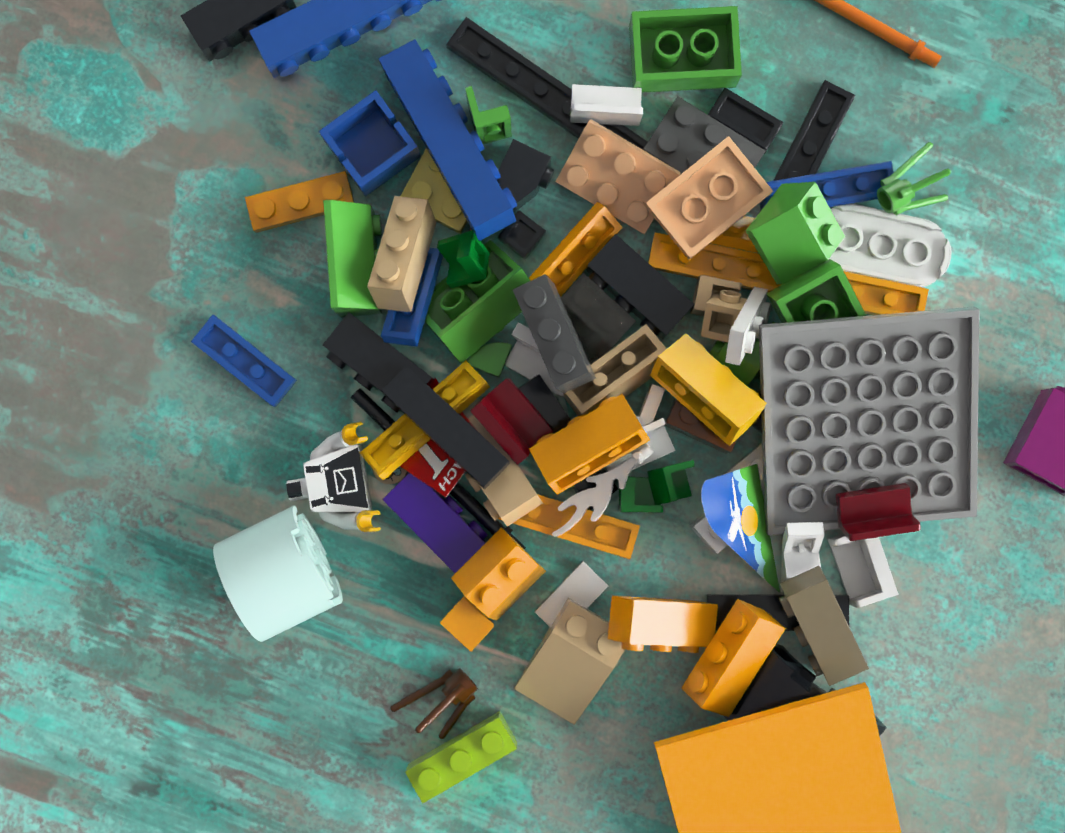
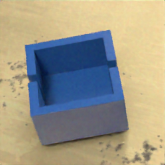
(368, 145)

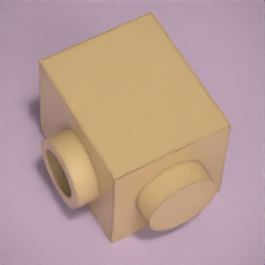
(721, 314)

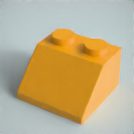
(497, 575)

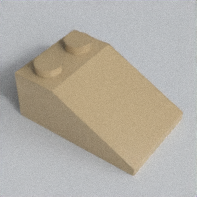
(570, 662)

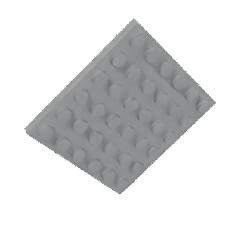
(870, 409)

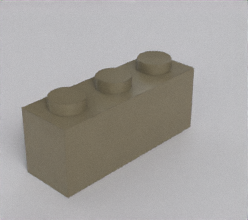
(822, 626)

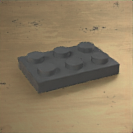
(690, 134)

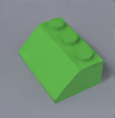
(351, 255)
(476, 311)

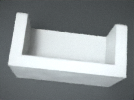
(863, 570)

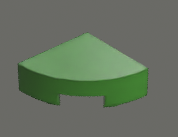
(491, 358)

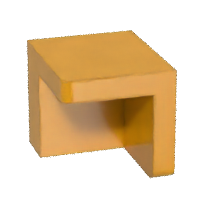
(467, 623)

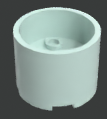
(276, 574)

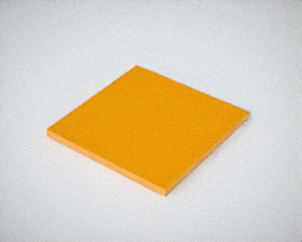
(783, 770)

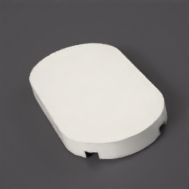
(890, 246)

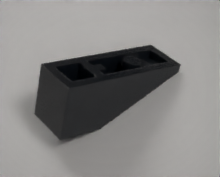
(524, 172)

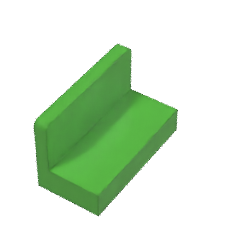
(489, 124)

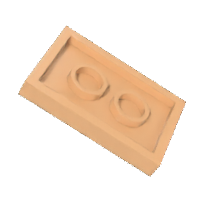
(615, 174)
(708, 198)

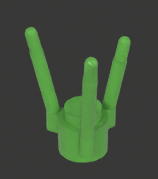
(897, 194)

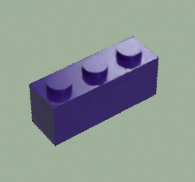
(436, 521)

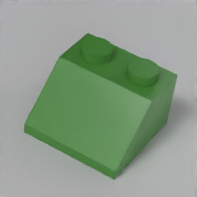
(795, 231)

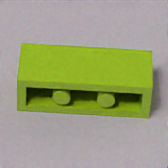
(461, 757)

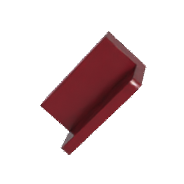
(511, 420)
(876, 512)

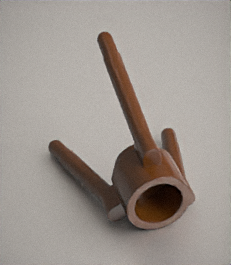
(458, 688)

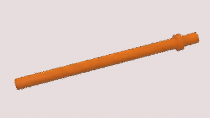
(915, 49)

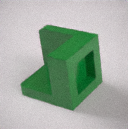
(466, 258)
(670, 482)
(638, 496)

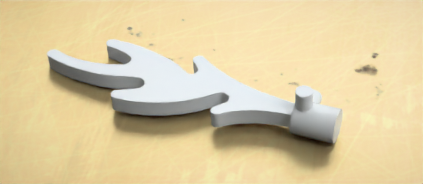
(600, 495)

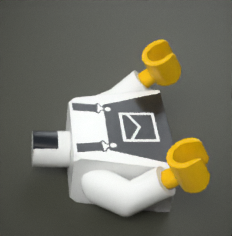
(337, 482)

